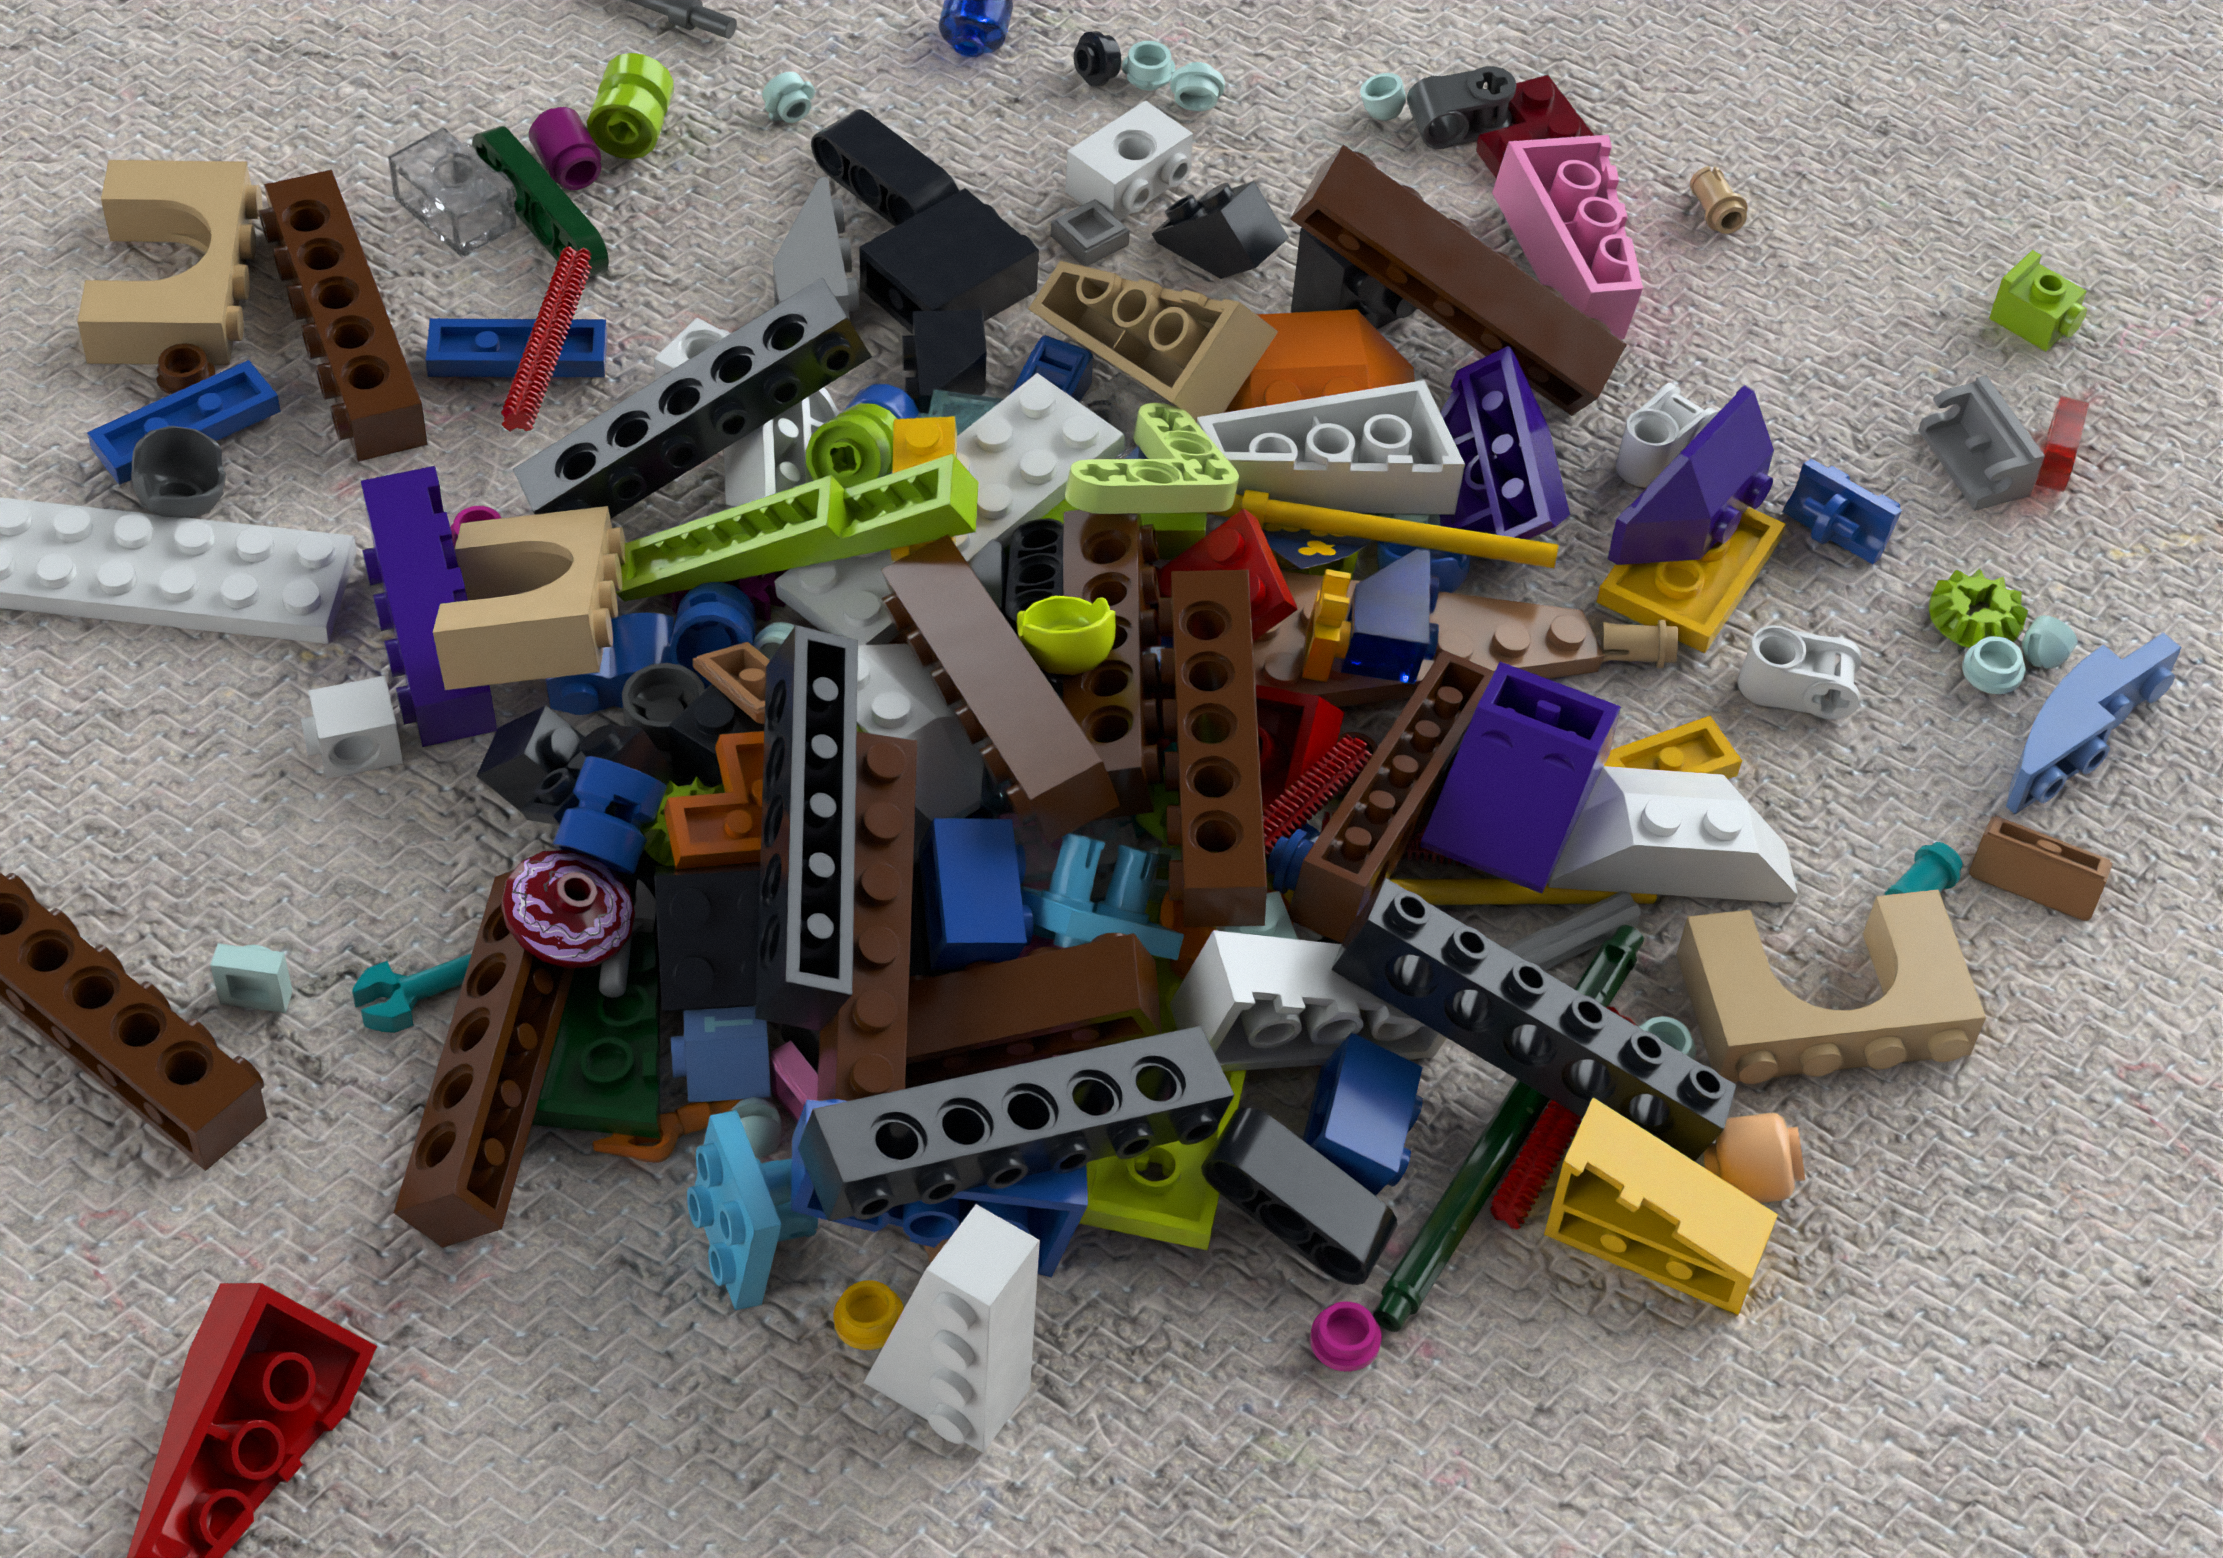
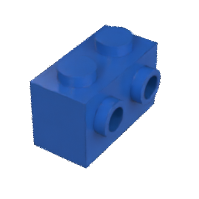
(973, 892)
(1364, 1112)

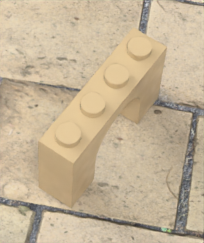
(183, 203)
(535, 598)
(1765, 1032)

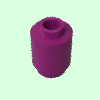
(566, 148)

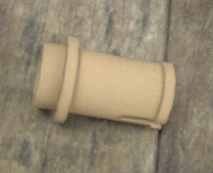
(1723, 208)
(1640, 643)

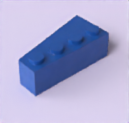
(1039, 1204)

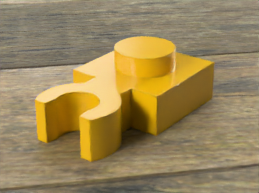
(1326, 630)

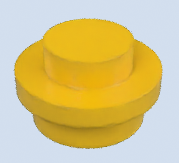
(867, 1314)

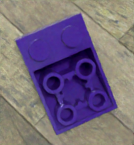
(1521, 777)

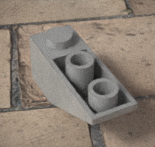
(816, 251)

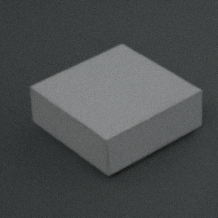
(1090, 233)

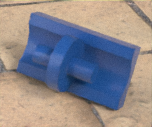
(1842, 511)

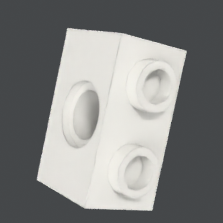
(1130, 161)

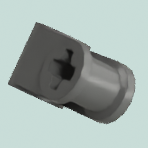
(1457, 107)

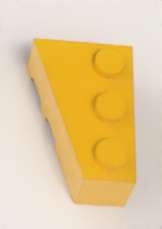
(1657, 1212)

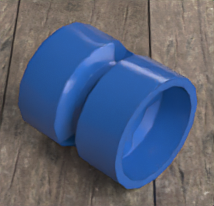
(711, 620)
(608, 838)

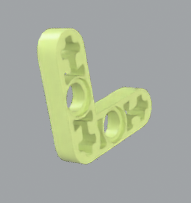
(1180, 475)

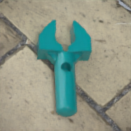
(403, 992)

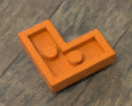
(727, 824)

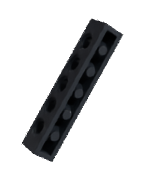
(697, 407)
(808, 830)
(1528, 1021)
(1131, 1098)

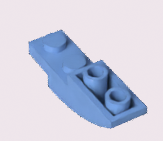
(2081, 714)

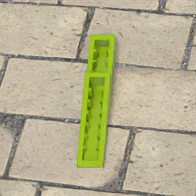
(805, 528)

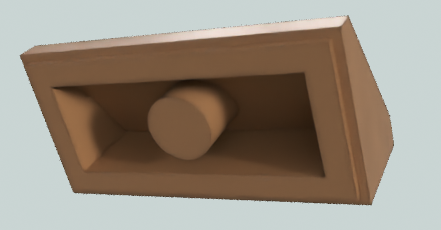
(739, 675)
(2040, 868)

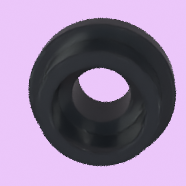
(1097, 58)

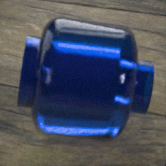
(977, 23)

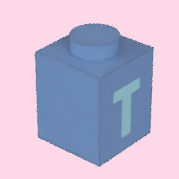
(722, 1054)

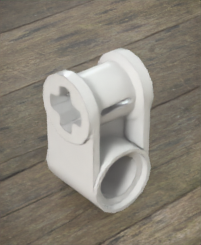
(1659, 434)
(1797, 671)

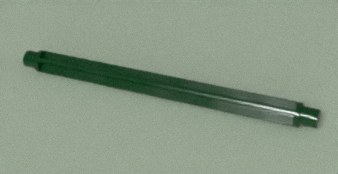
(1490, 1156)

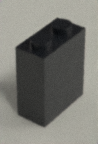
(949, 260)

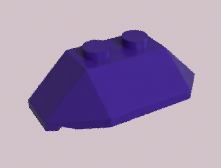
(1507, 449)
(1701, 490)

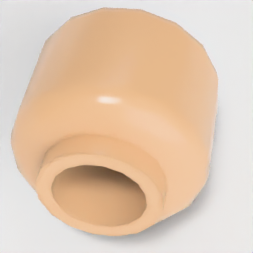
(1758, 1156)

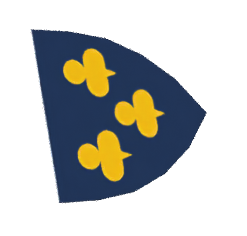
(1310, 547)

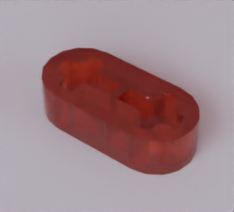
(2062, 443)

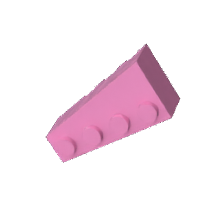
(1571, 224)

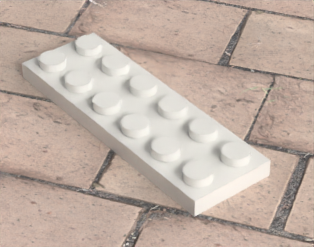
(1022, 468)
(172, 570)

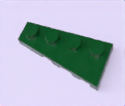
(608, 1052)

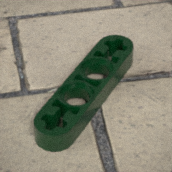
(540, 200)

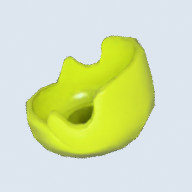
(1067, 633)

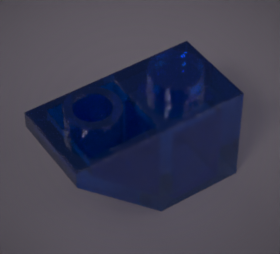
(1392, 620)

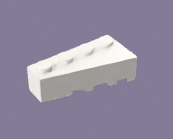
(966, 1333)

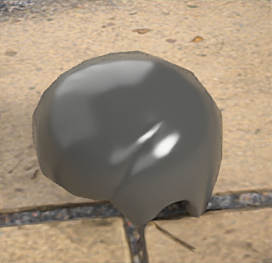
(178, 472)

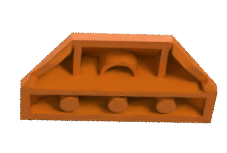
(1321, 357)

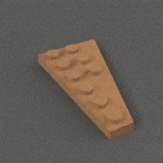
(1477, 628)

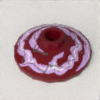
(566, 929)

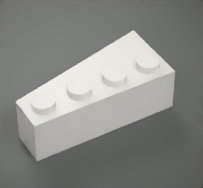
(1346, 451)
(1284, 1007)

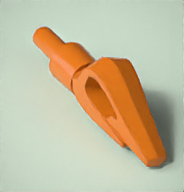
(674, 1125)

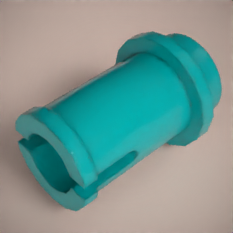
(1934, 869)

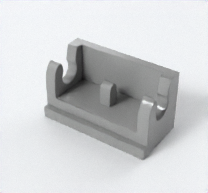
(1982, 444)

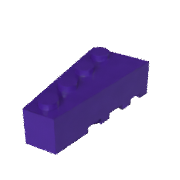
(419, 572)

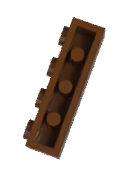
(1030, 1008)

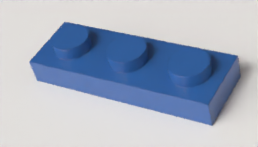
(497, 347)
(211, 406)

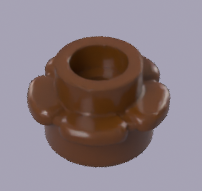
(182, 367)

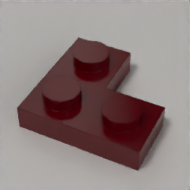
(1537, 113)

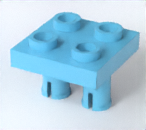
(1074, 920)
(742, 1209)

